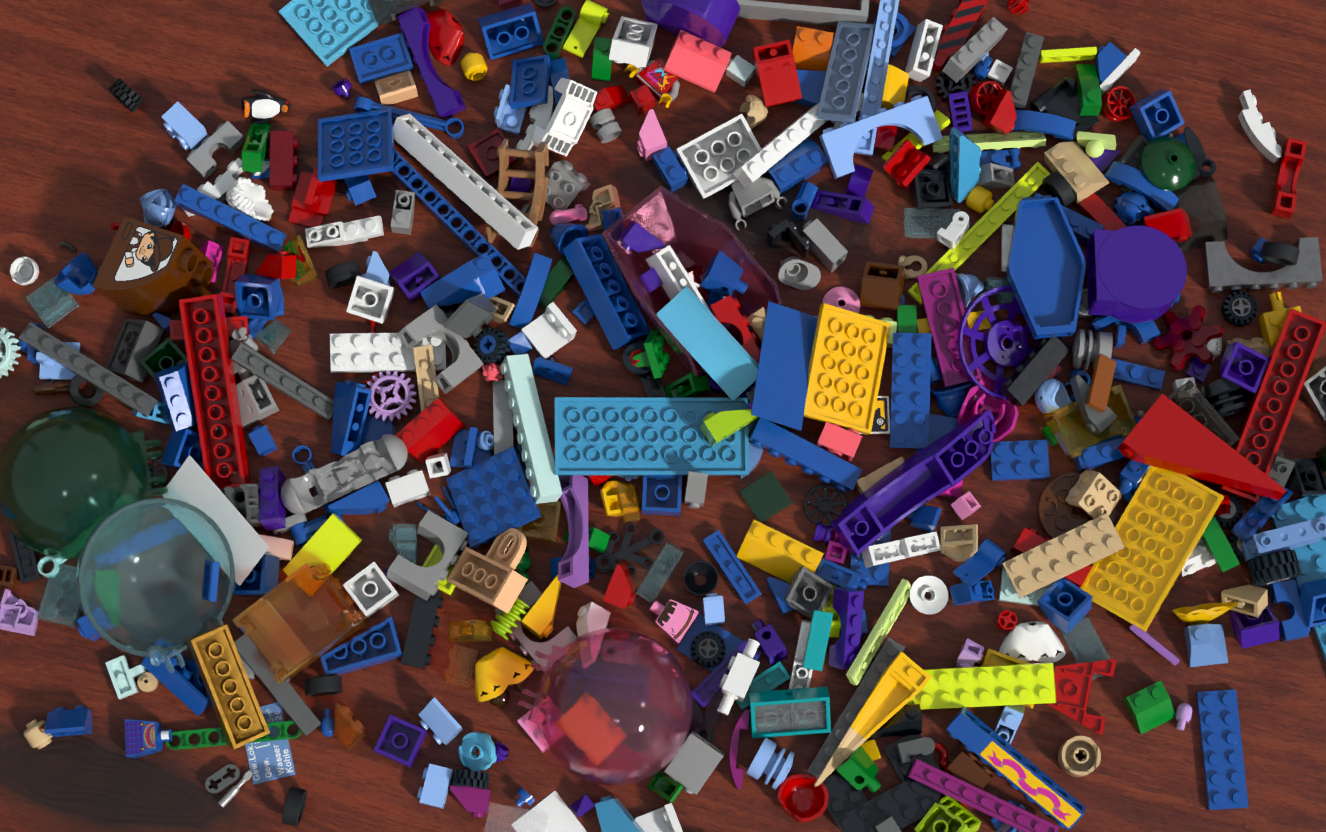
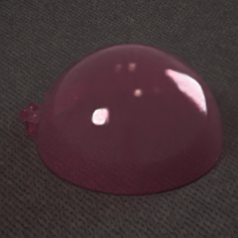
(612, 706)

